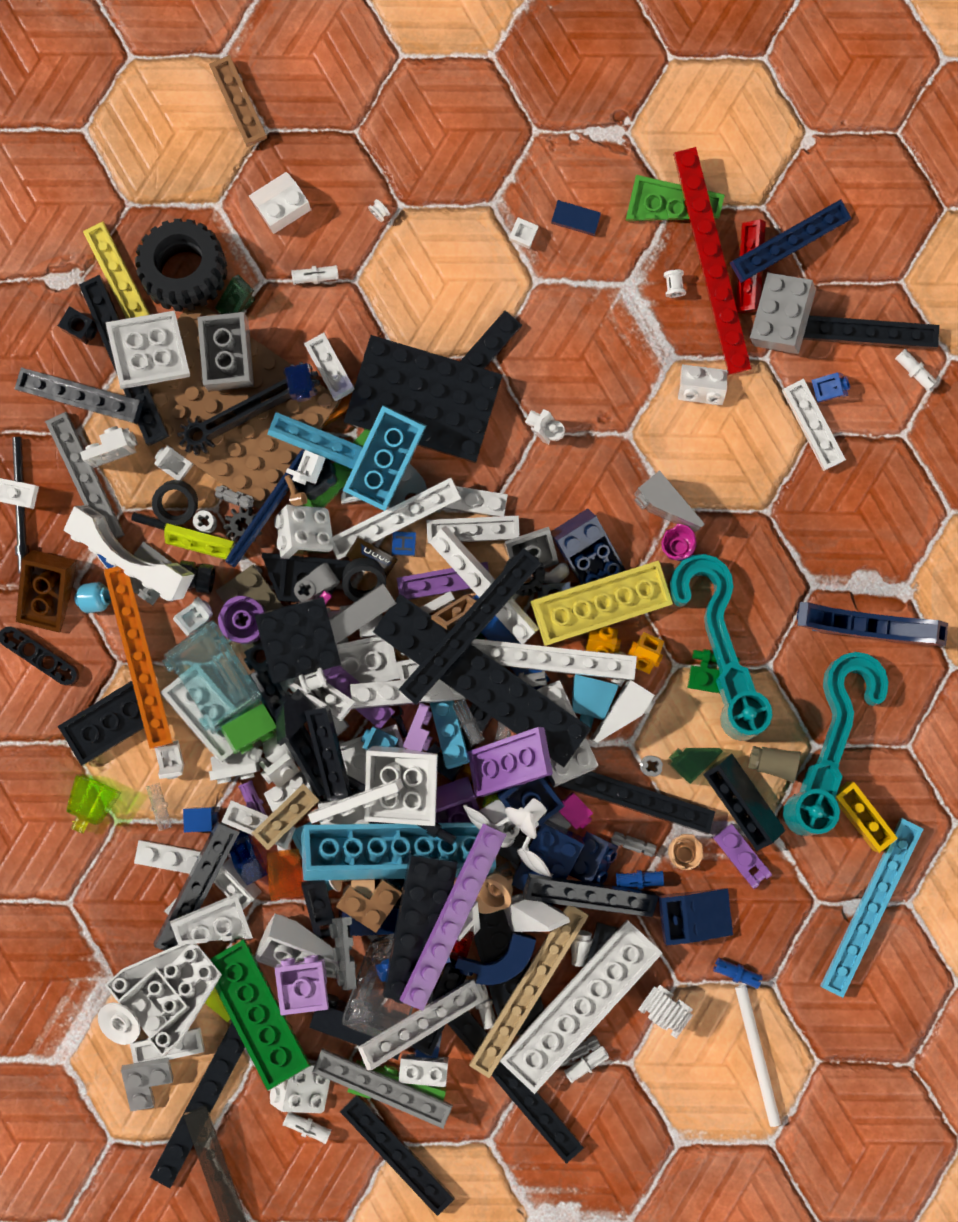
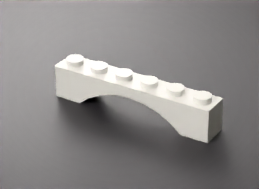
(92, 529)

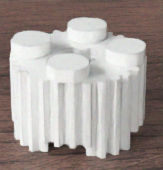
(665, 1011)

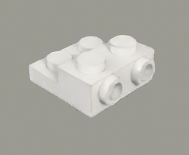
(115, 445)

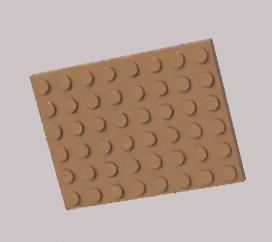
(245, 455)

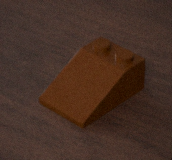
(44, 590)

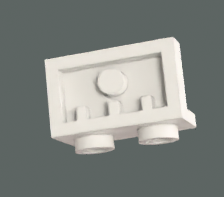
(423, 1070)

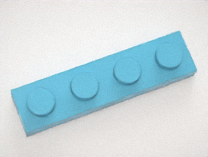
(314, 440)

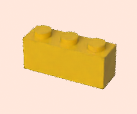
(864, 817)

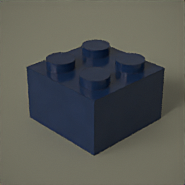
(538, 789)

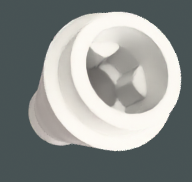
(580, 948)

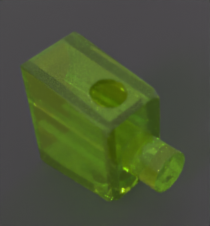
(90, 802)

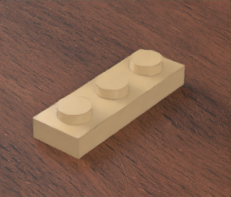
(285, 817)

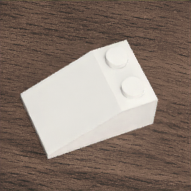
(628, 706)

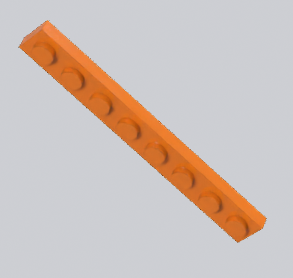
(138, 658)

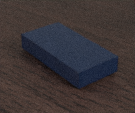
(576, 218)

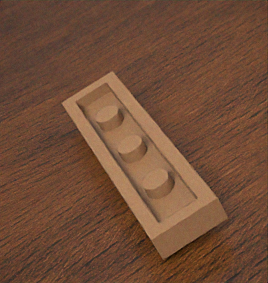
(238, 101)

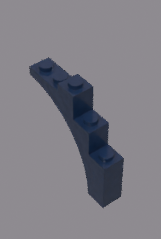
(872, 626)

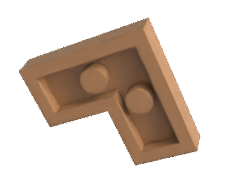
(372, 910)

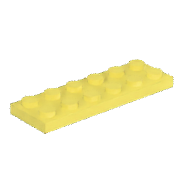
(601, 602)

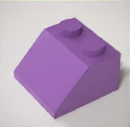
(452, 798)

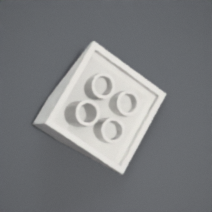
(419, 777)

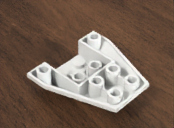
(166, 992)

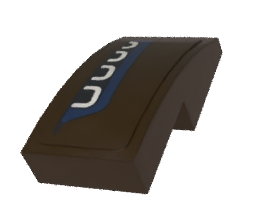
(365, 549)

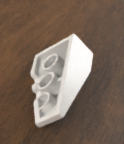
(533, 915)
(289, 939)

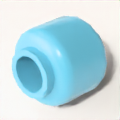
(92, 597)

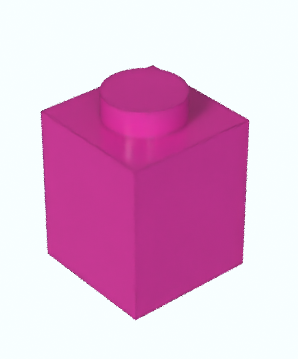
(576, 811)

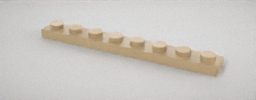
(527, 992)

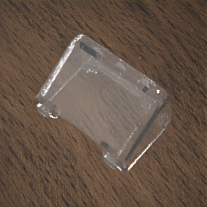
(367, 1008)

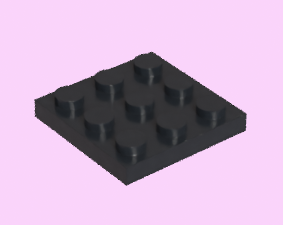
(297, 639)

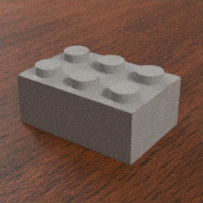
(783, 313)
(225, 351)

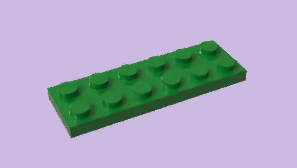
(258, 1016)

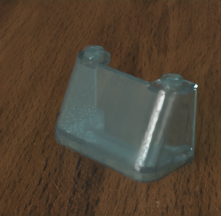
(213, 677)

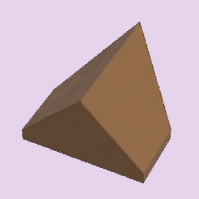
(453, 613)

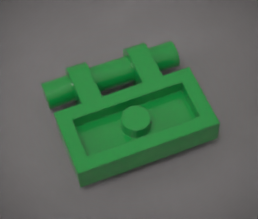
(702, 677)

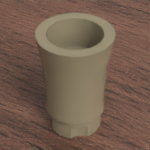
(775, 762)

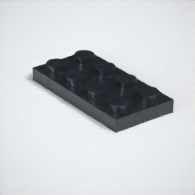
(103, 724)

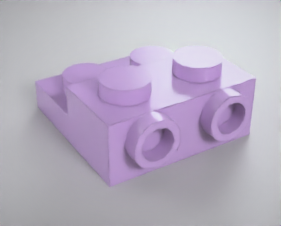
(418, 738)
(301, 985)

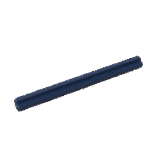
(262, 516)

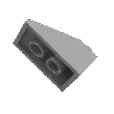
(663, 500)

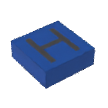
(404, 543)

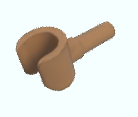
(296, 498)

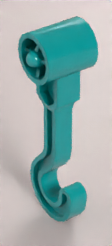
(744, 710)
(815, 806)

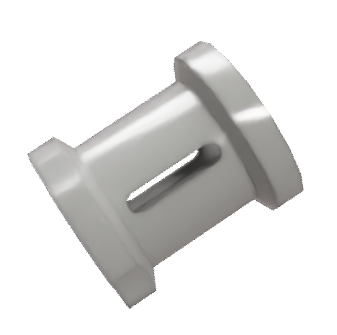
(643, 765)

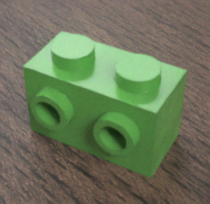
(249, 729)

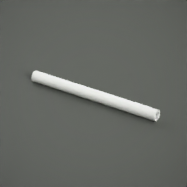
(758, 1055)

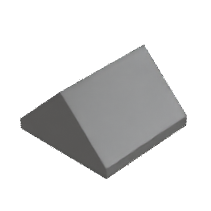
(537, 543)

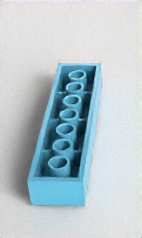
(378, 849)

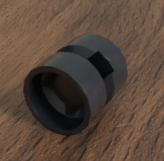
(203, 578)

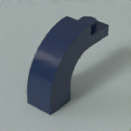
(504, 968)

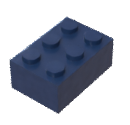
(556, 848)

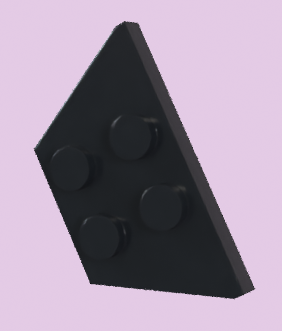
(287, 572)

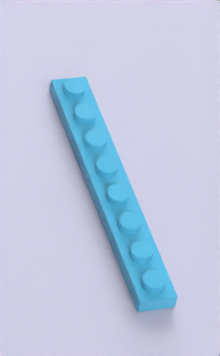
(871, 908)

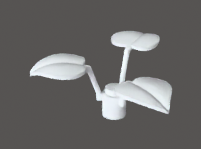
(527, 821)

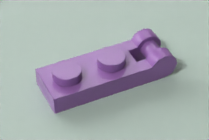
(741, 855)

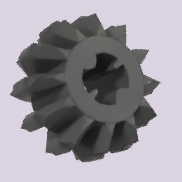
(239, 517)

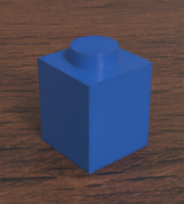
(199, 819)

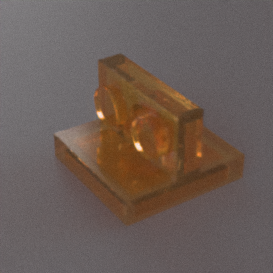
(284, 873)

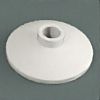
(119, 1023)

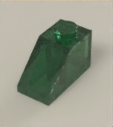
(692, 761)

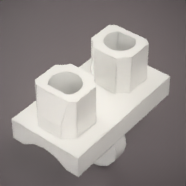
(545, 426)

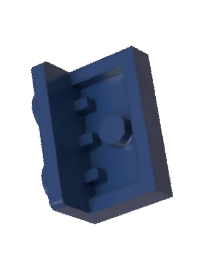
(594, 860)

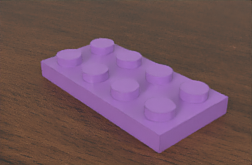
(510, 762)

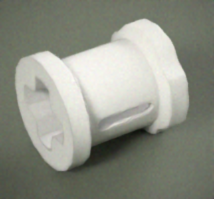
(674, 283)
(199, 525)
(313, 681)

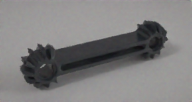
(244, 410)

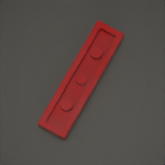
(750, 290)

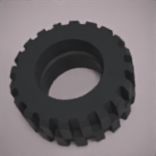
(175, 239)

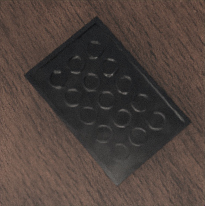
(430, 388)

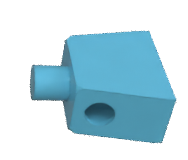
(592, 698)

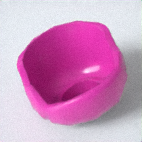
(679, 542)

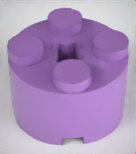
(231, 615)

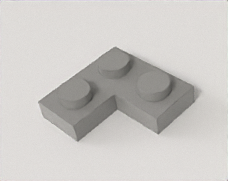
(139, 1079)

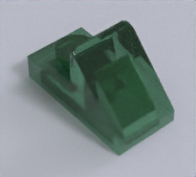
(236, 297)

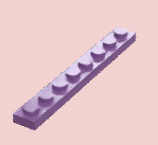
(452, 917)

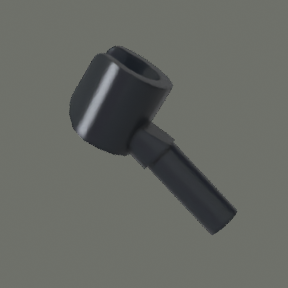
(399, 720)

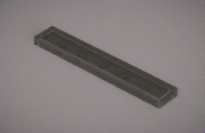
(214, 1165)

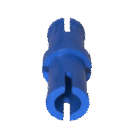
(640, 879)
(737, 973)

